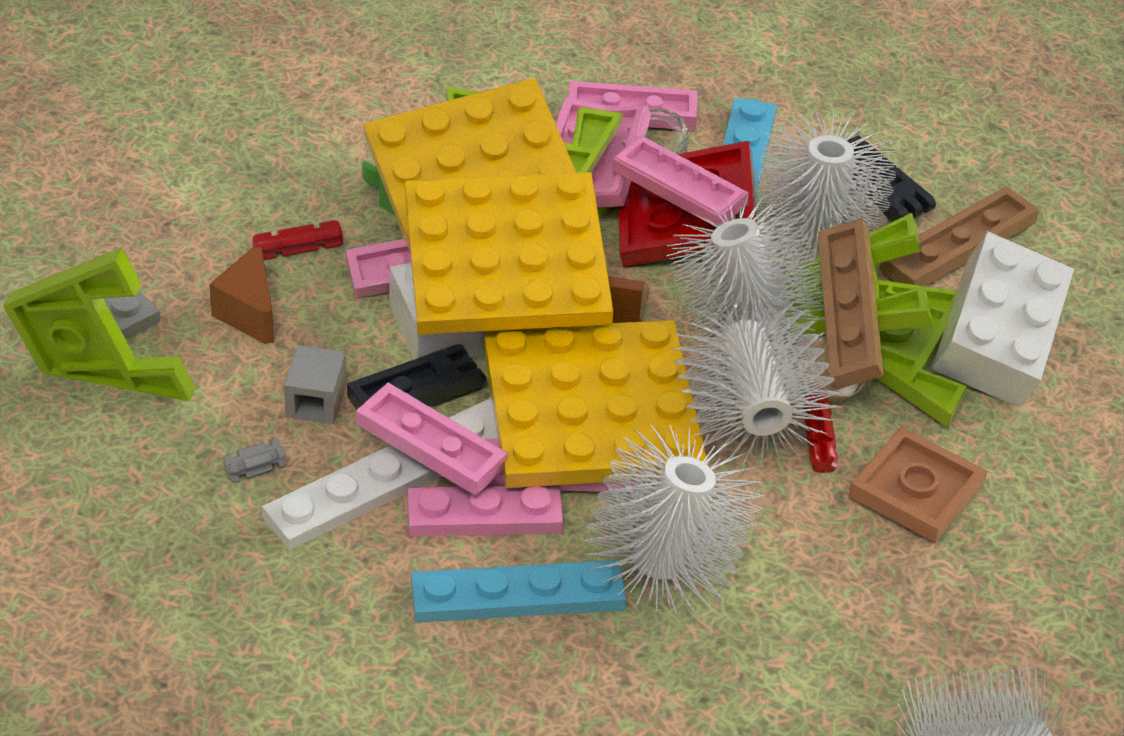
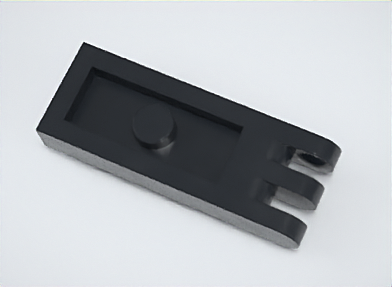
(907, 194)
(427, 378)

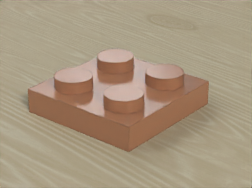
(917, 484)

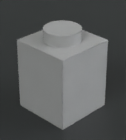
(315, 384)

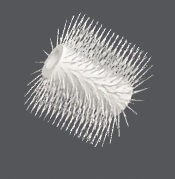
(823, 182)
(746, 265)
(755, 377)
(673, 518)
(1019, 728)

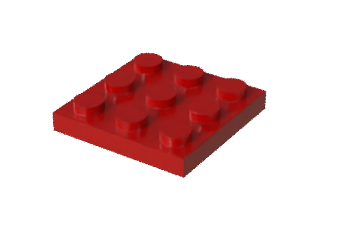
(651, 221)

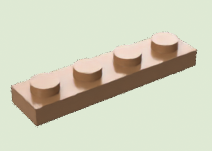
(956, 238)
(850, 304)

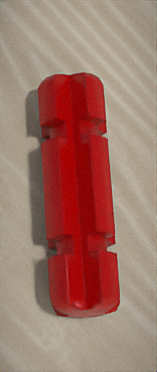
(299, 239)
(822, 452)

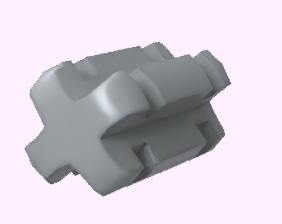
(254, 460)

